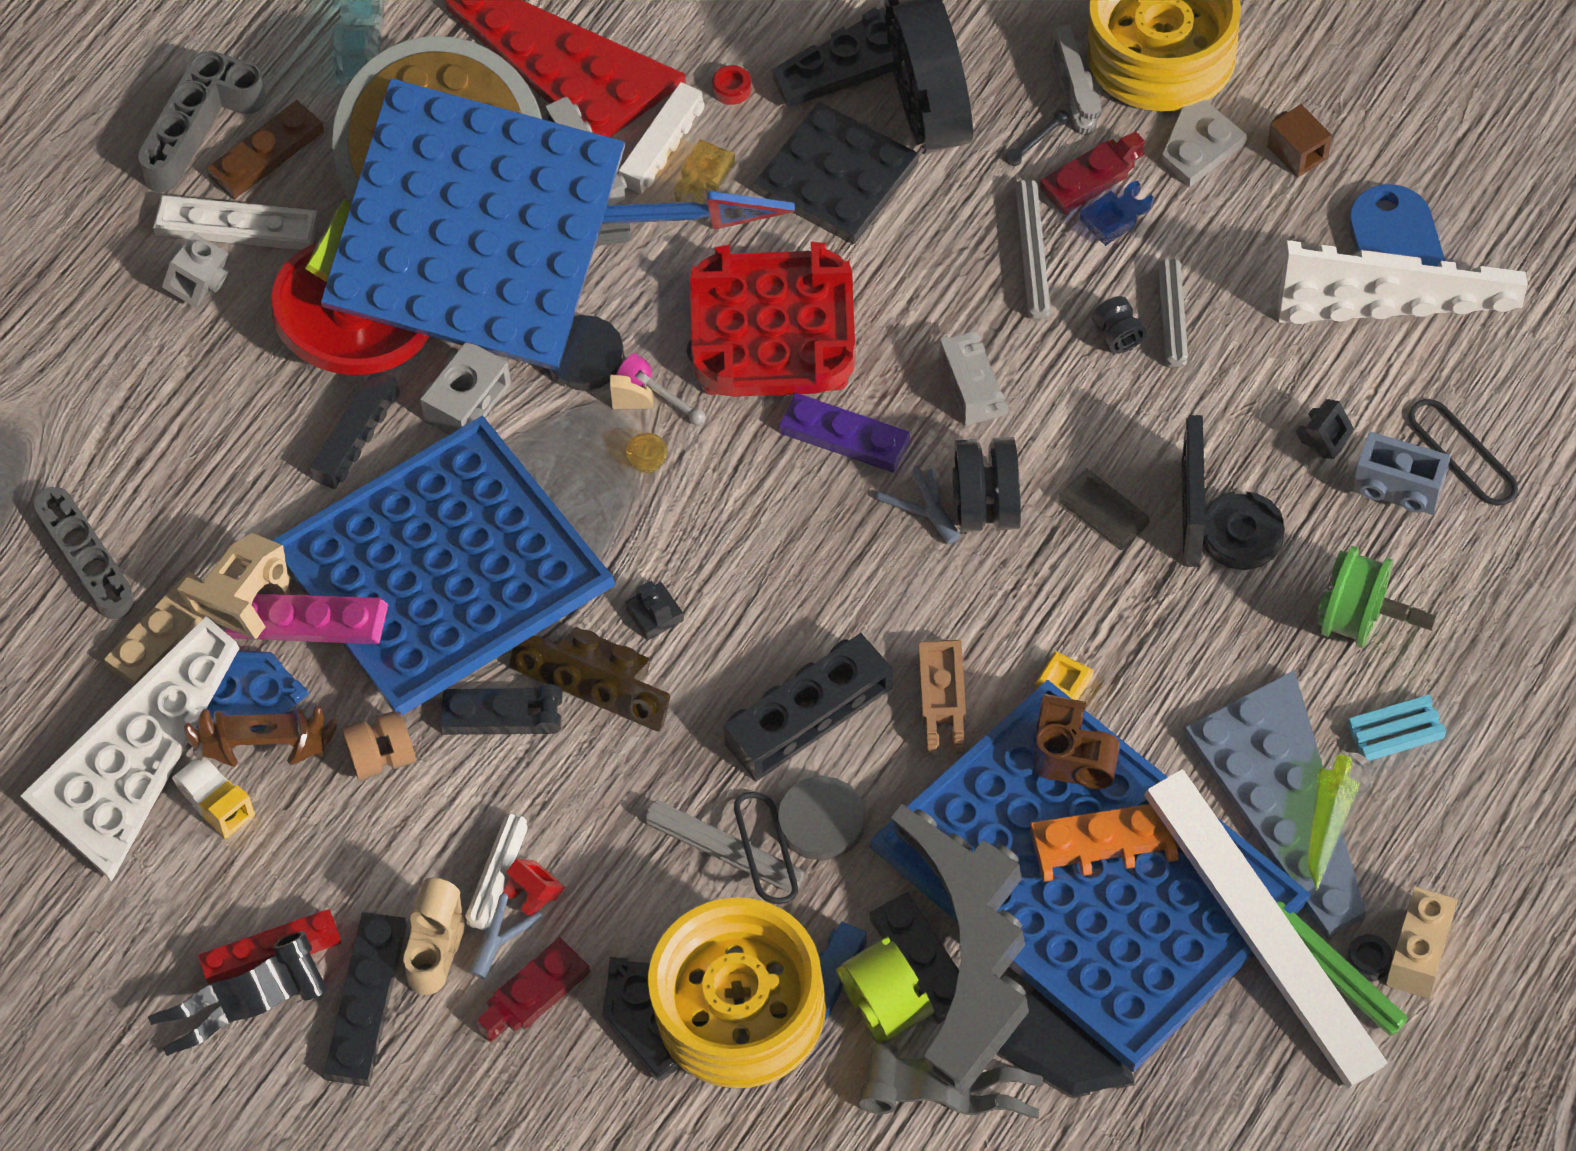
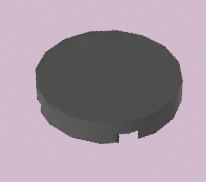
(821, 817)

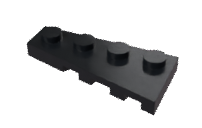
(842, 61)

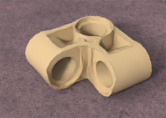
(434, 936)

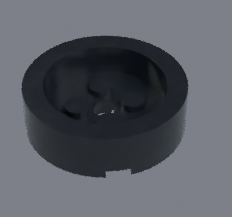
(929, 73)

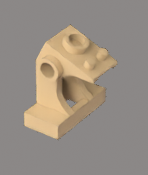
(230, 600)

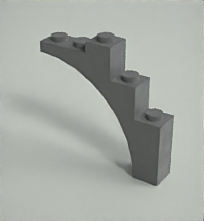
(983, 1006)

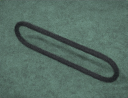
(1475, 441)
(774, 900)

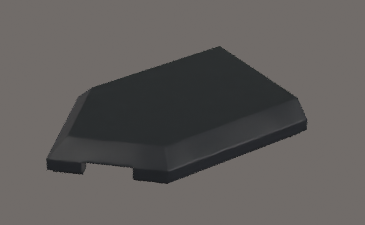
(632, 1017)
(1062, 1052)

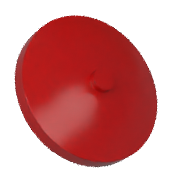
(331, 337)

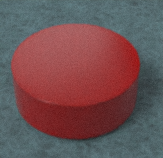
(731, 84)

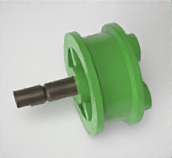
(1361, 598)

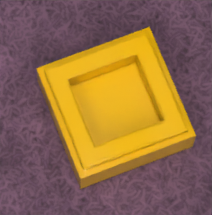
(1065, 674)

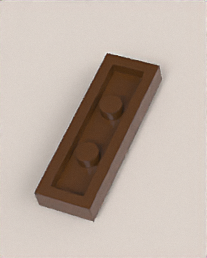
(265, 149)

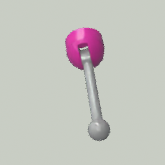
(641, 373)

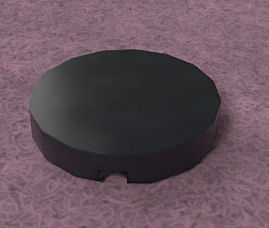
(590, 354)
(1243, 530)

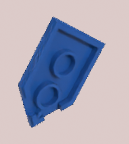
(256, 686)

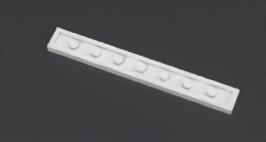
(1265, 929)

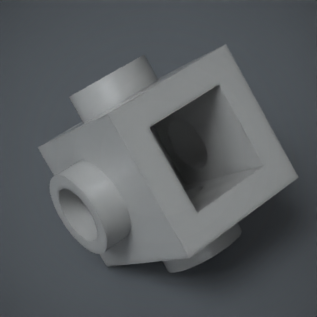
(195, 261)

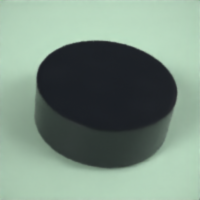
(1370, 956)

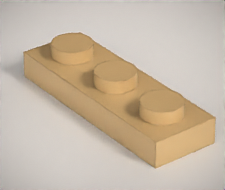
(153, 636)

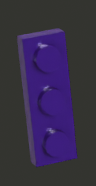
(844, 432)

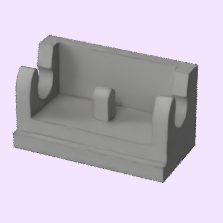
(971, 378)

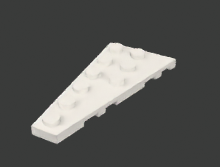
(1387, 285)
(117, 769)

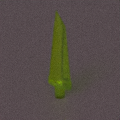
(1332, 804)

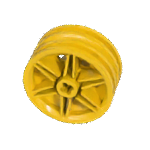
(1159, 53)
(700, 944)

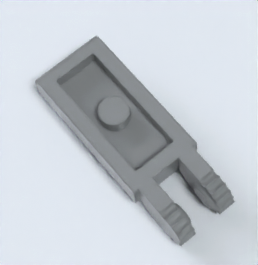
(1075, 82)

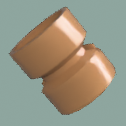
(364, 750)

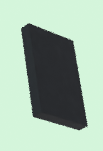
(1193, 491)

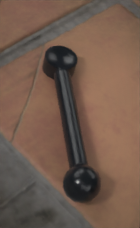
(1014, 156)

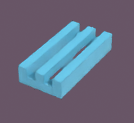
(1422, 704)

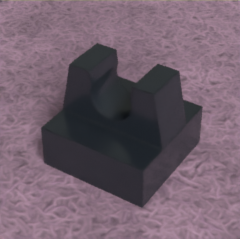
(1327, 429)
(654, 609)

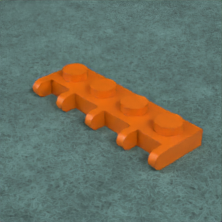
(1099, 838)

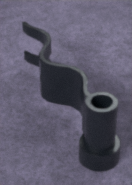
(249, 993)

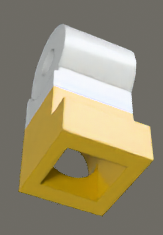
(214, 796)

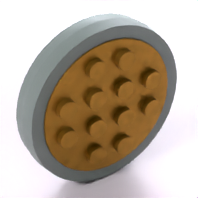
(430, 62)

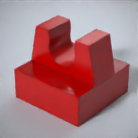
(537, 883)

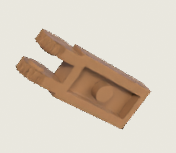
(942, 690)

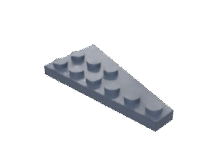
(1268, 769)

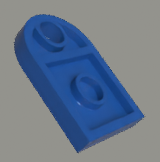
(1402, 231)

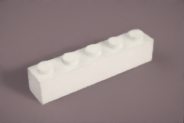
(662, 137)

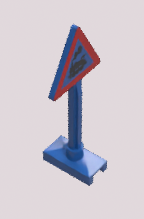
(722, 208)

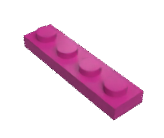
(319, 618)

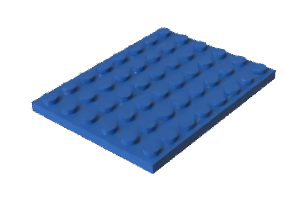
(1109, 948)

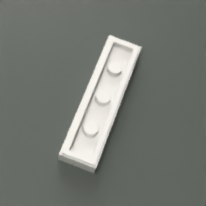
(236, 222)

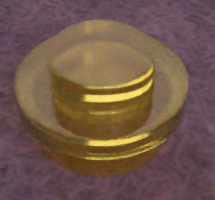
(646, 452)

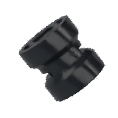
(1121, 328)

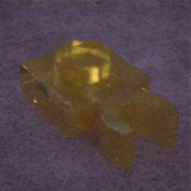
(704, 169)

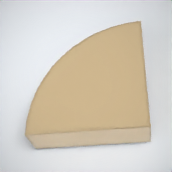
(629, 395)

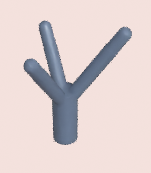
(934, 510)
(492, 941)

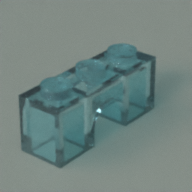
(357, 37)

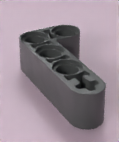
(206, 86)

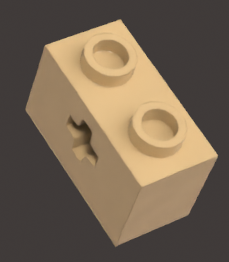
(1421, 942)

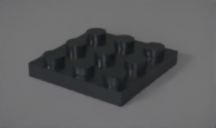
(836, 172)

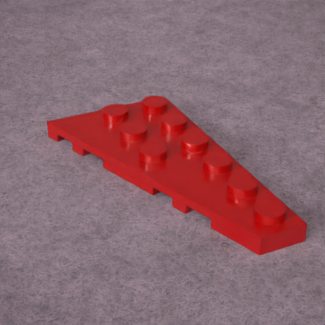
(566, 60)

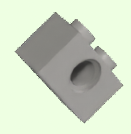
(469, 368)

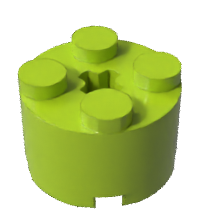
(884, 990)

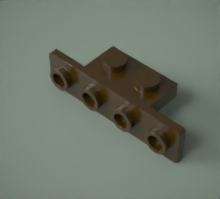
(596, 673)

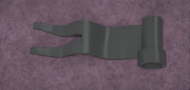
(909, 1081)

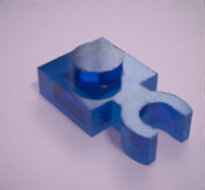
(1114, 216)

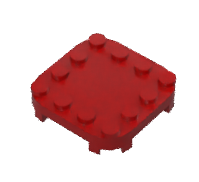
(772, 322)

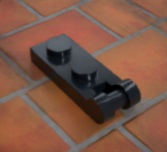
(501, 711)

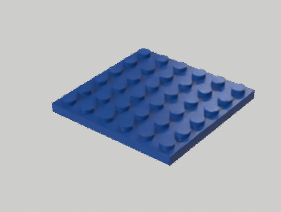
(473, 224)
(459, 555)

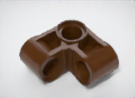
(1083, 755)

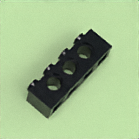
(765, 750)

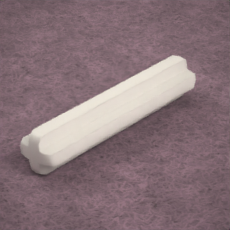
(494, 873)

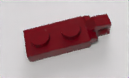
(1093, 172)
(533, 990)

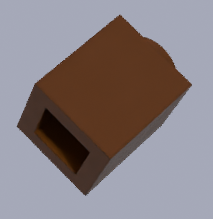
(1299, 140)

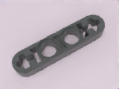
(87, 550)

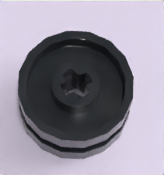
(984, 485)

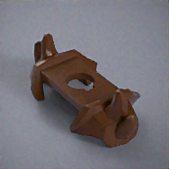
(222, 733)

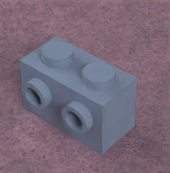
(1401, 473)

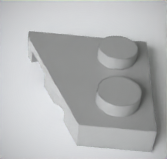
(1200, 142)

